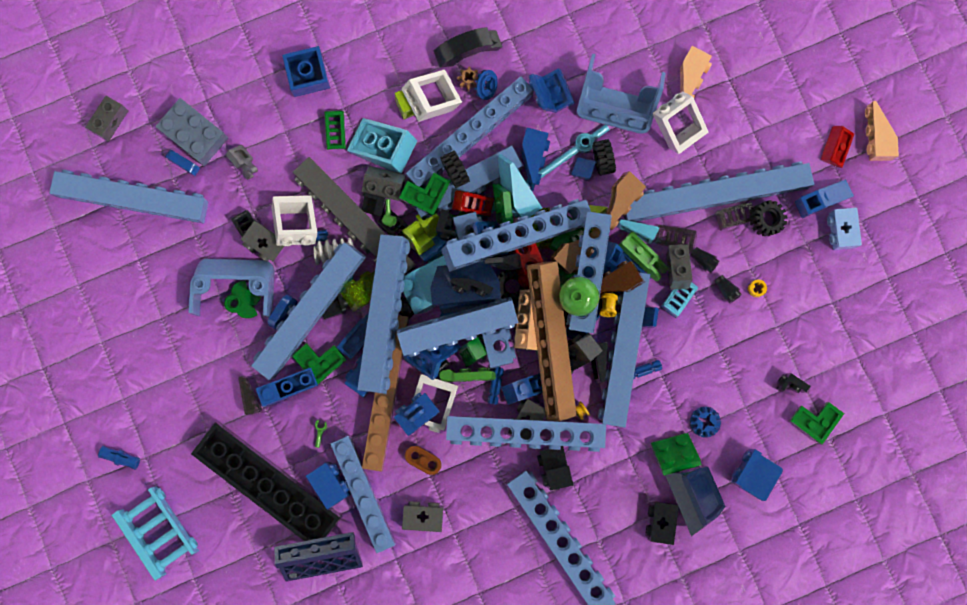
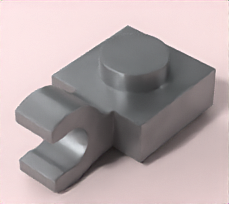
(242, 159)

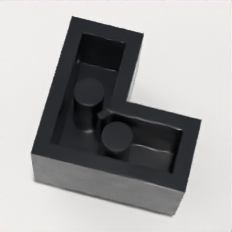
(555, 468)

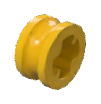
(759, 282)
(581, 410)

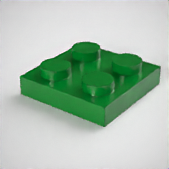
(675, 454)

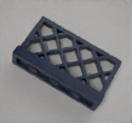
(311, 551)

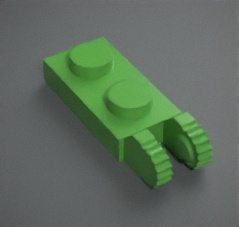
(643, 256)
(466, 375)

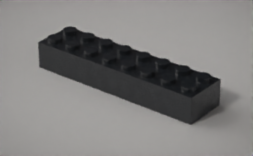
(265, 484)

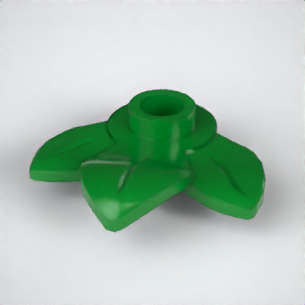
(244, 299)

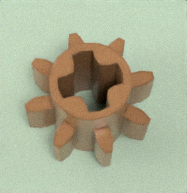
(468, 73)

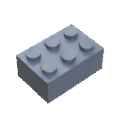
(192, 132)

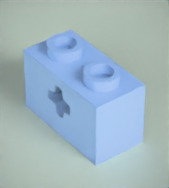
(848, 220)

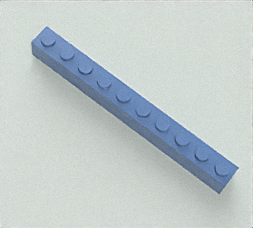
(721, 192)

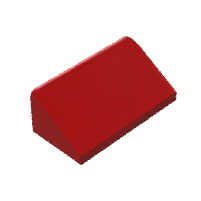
(837, 146)

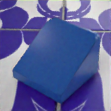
(583, 168)
(650, 317)

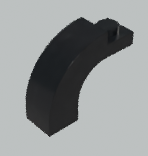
(466, 44)

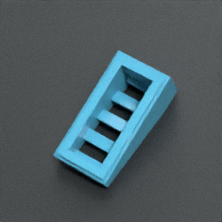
(643, 231)
(672, 310)

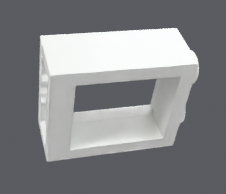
(419, 102)
(691, 133)
(293, 205)
(444, 386)

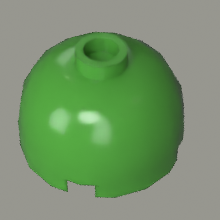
(579, 296)

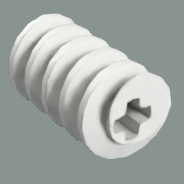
(327, 251)

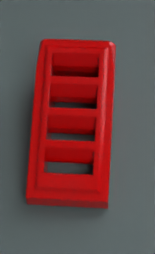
(461, 202)

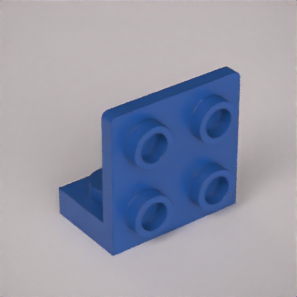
(429, 361)

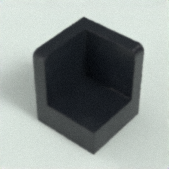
(373, 204)

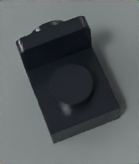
(444, 224)
(336, 308)
(796, 384)

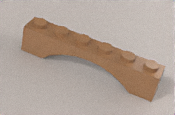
(623, 194)

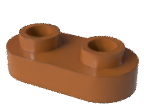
(423, 460)

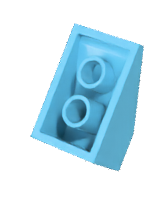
(382, 145)
(522, 198)
(418, 286)

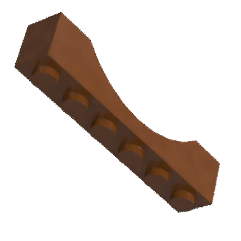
(623, 279)

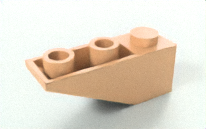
(692, 69)
(881, 136)
(525, 330)

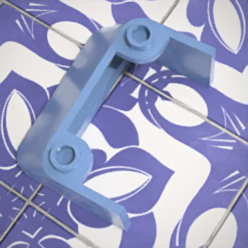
(616, 107)
(256, 271)

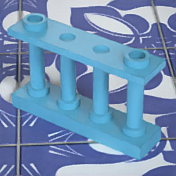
(136, 534)

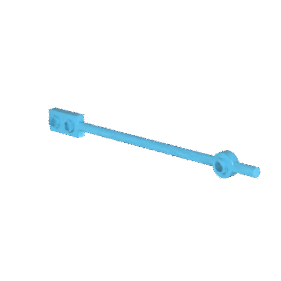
(579, 147)

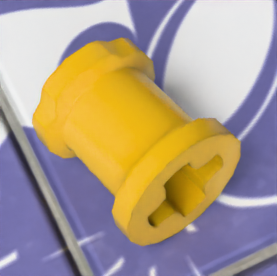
(608, 305)

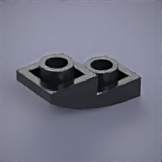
(465, 285)

